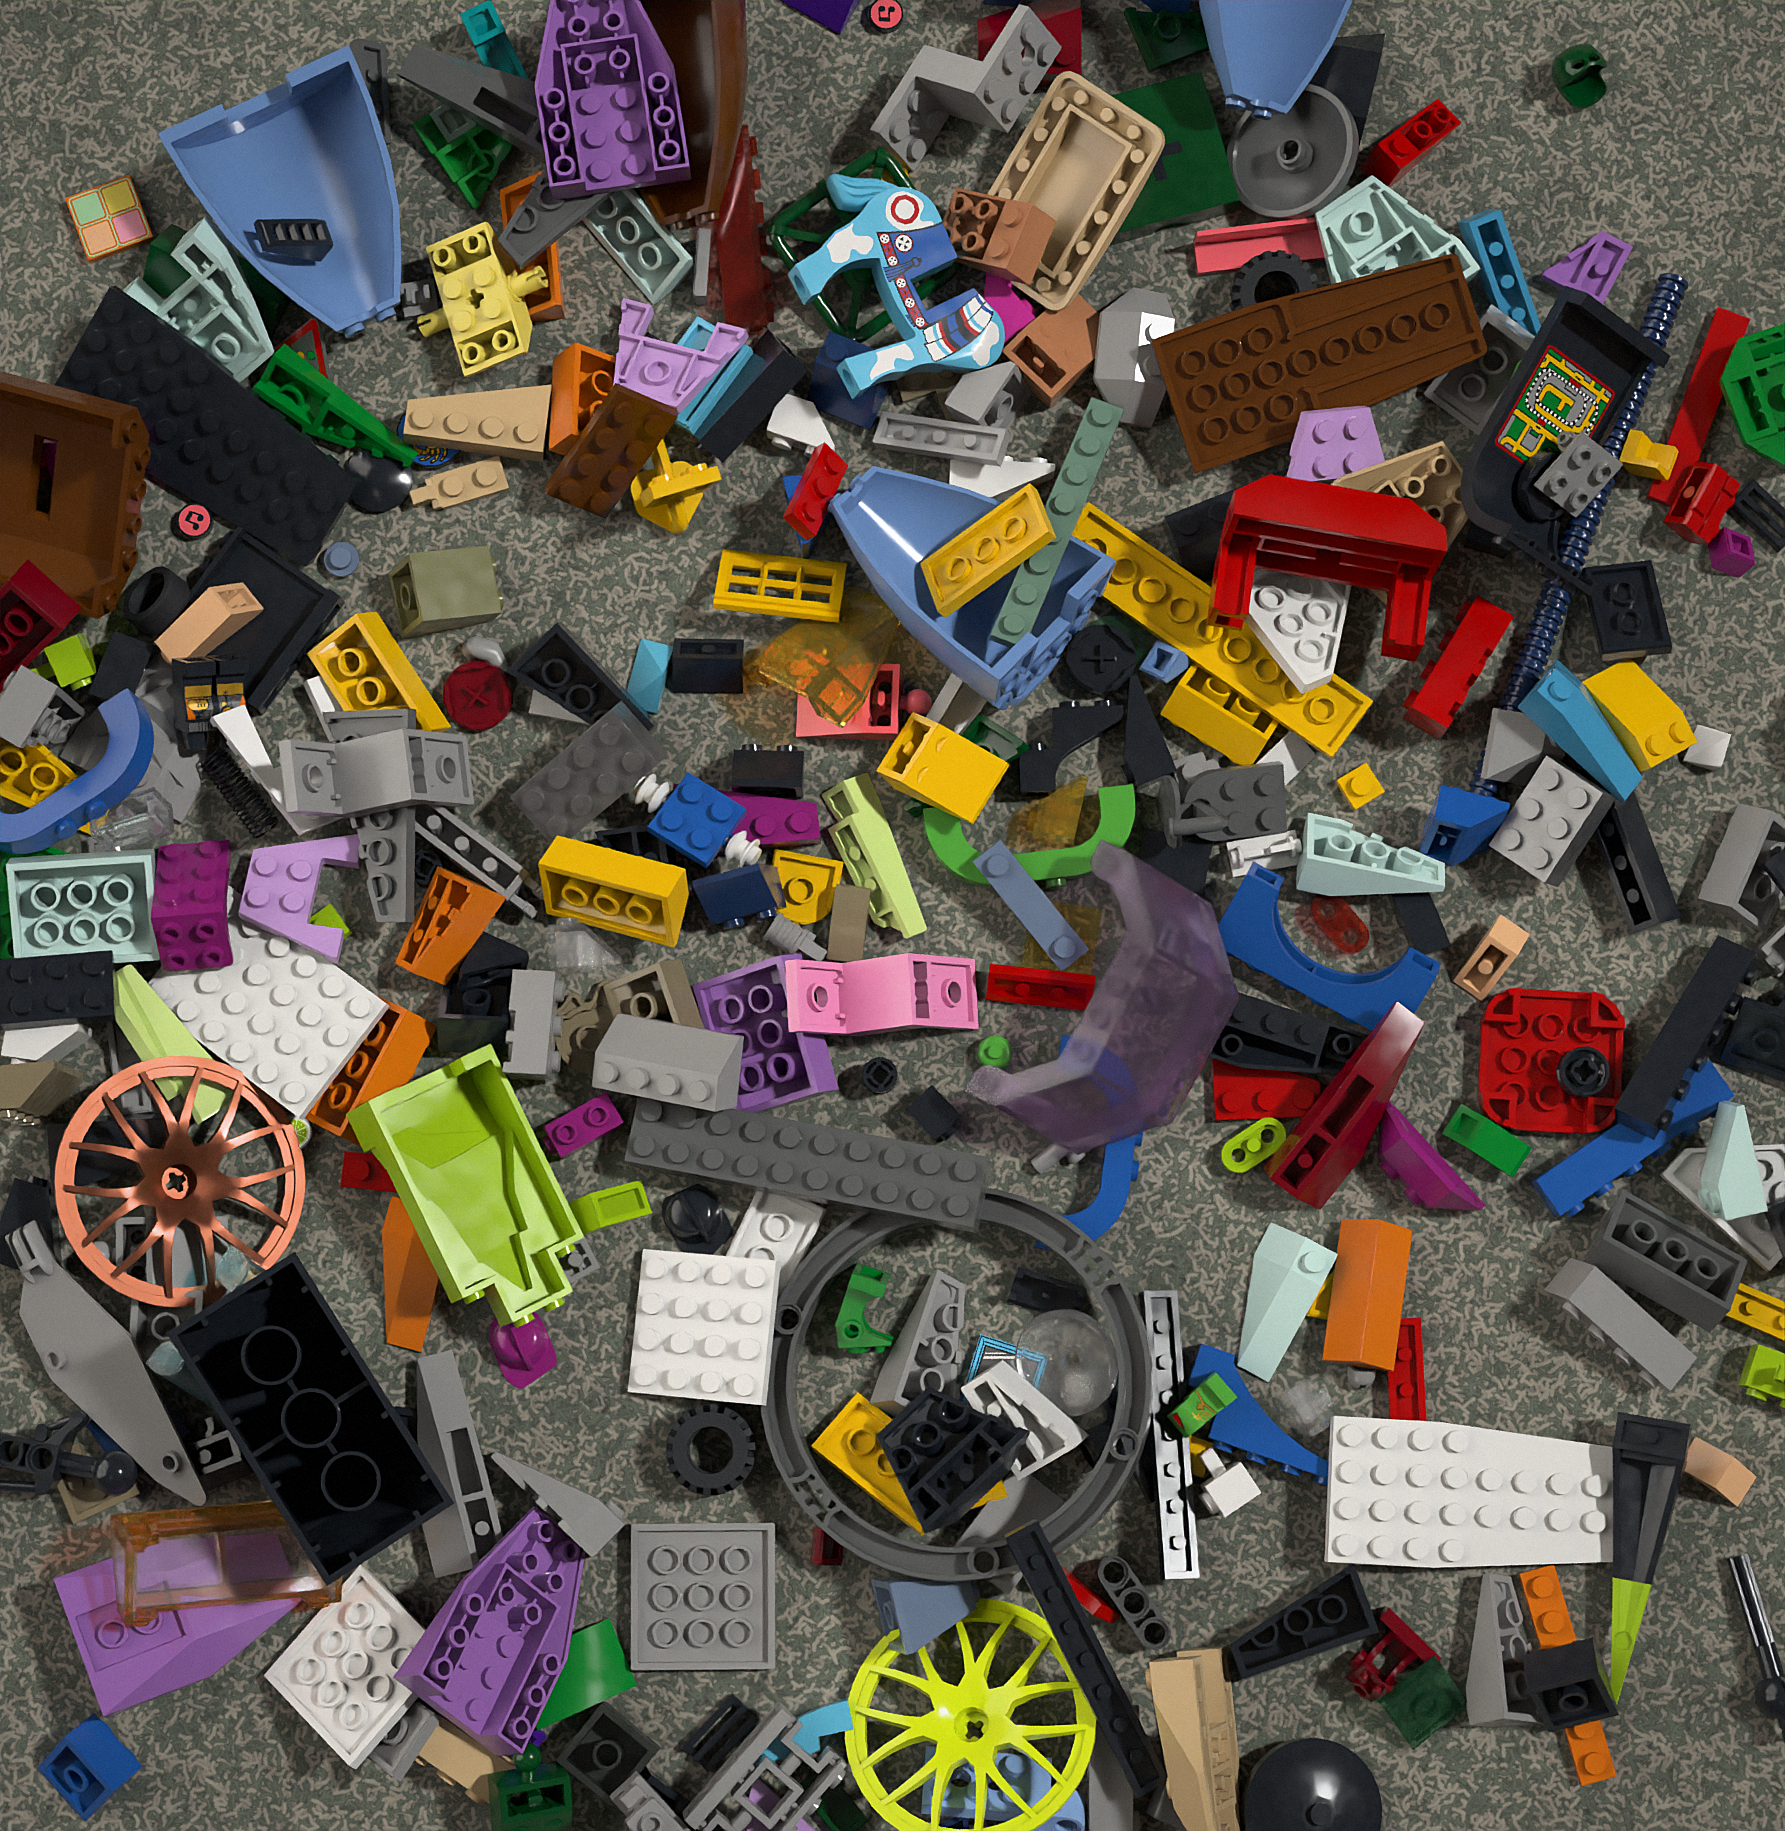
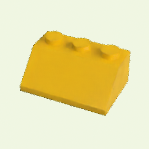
(1219, 716)

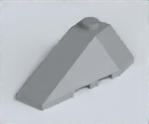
(925, 1349)
(579, 1513)
(1496, 1671)

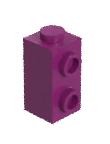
(582, 1126)

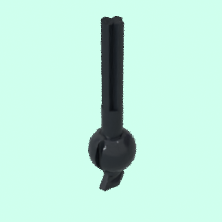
(1771, 1690)

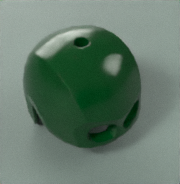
(1578, 75)

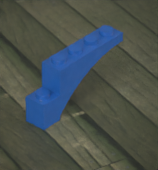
(1246, 1424)

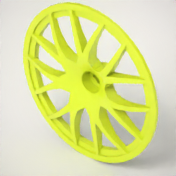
(956, 1712)

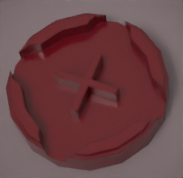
(478, 695)

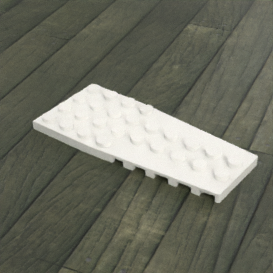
(1464, 1496)

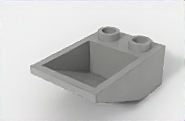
(187, 1251)

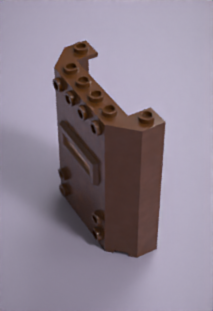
(95, 495)

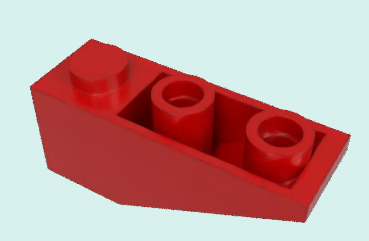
(1410, 143)

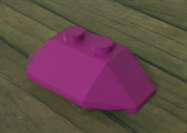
(1420, 1167)

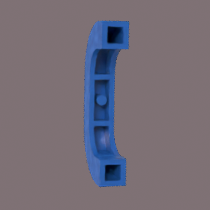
(93, 792)
(1115, 1179)

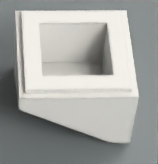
(1709, 749)

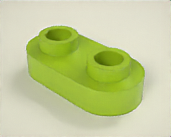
(1252, 1145)

